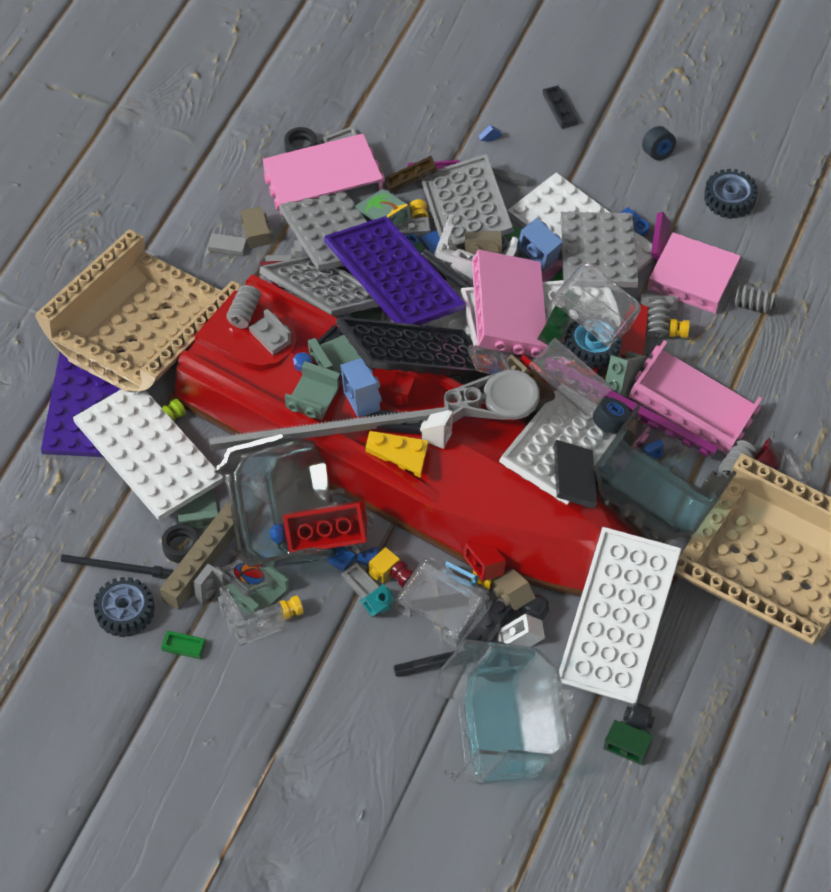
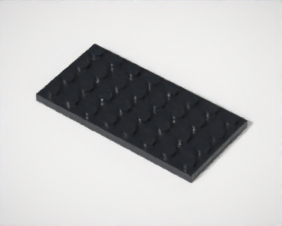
(410, 347)

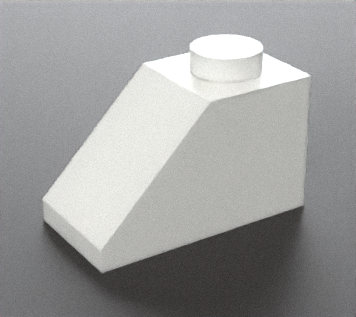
(437, 428)
(522, 631)

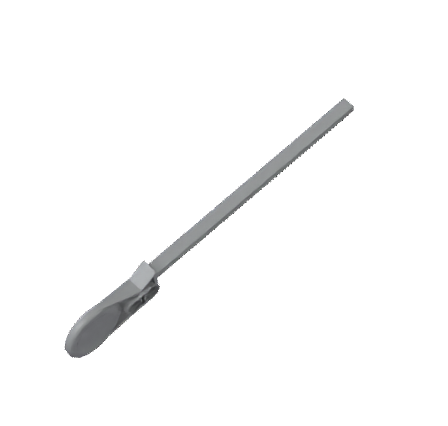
(506, 396)

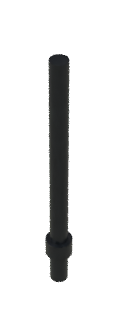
(156, 571)

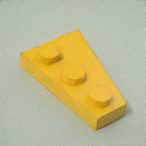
(403, 451)

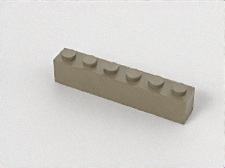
(204, 551)

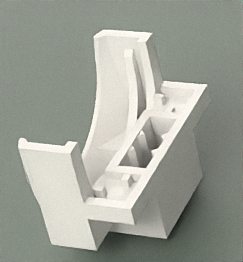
(459, 259)

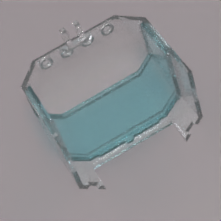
(507, 711)

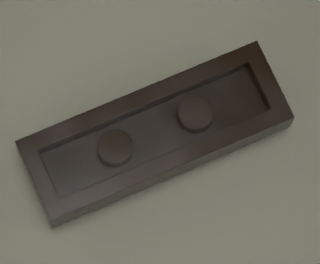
(411, 174)

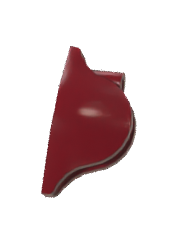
(768, 455)

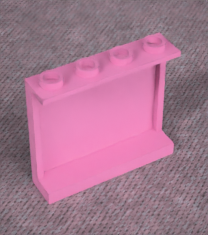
(693, 272)

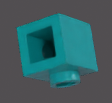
(378, 600)

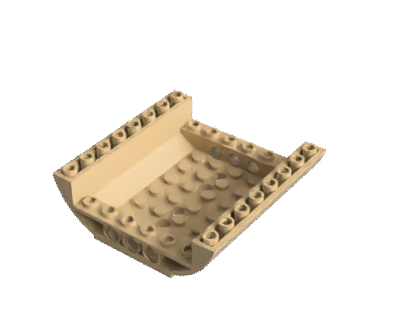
(117, 303)
(788, 534)

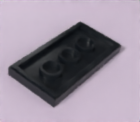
(574, 474)

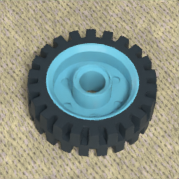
(588, 347)

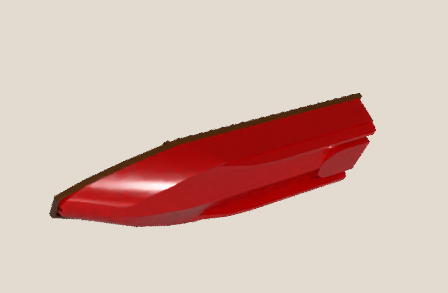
(461, 488)

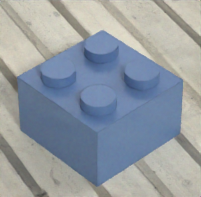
(540, 243)
(361, 387)

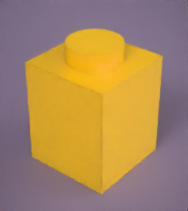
(381, 565)

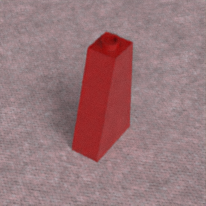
(634, 338)

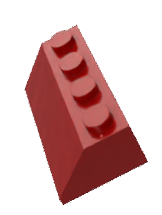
(326, 526)

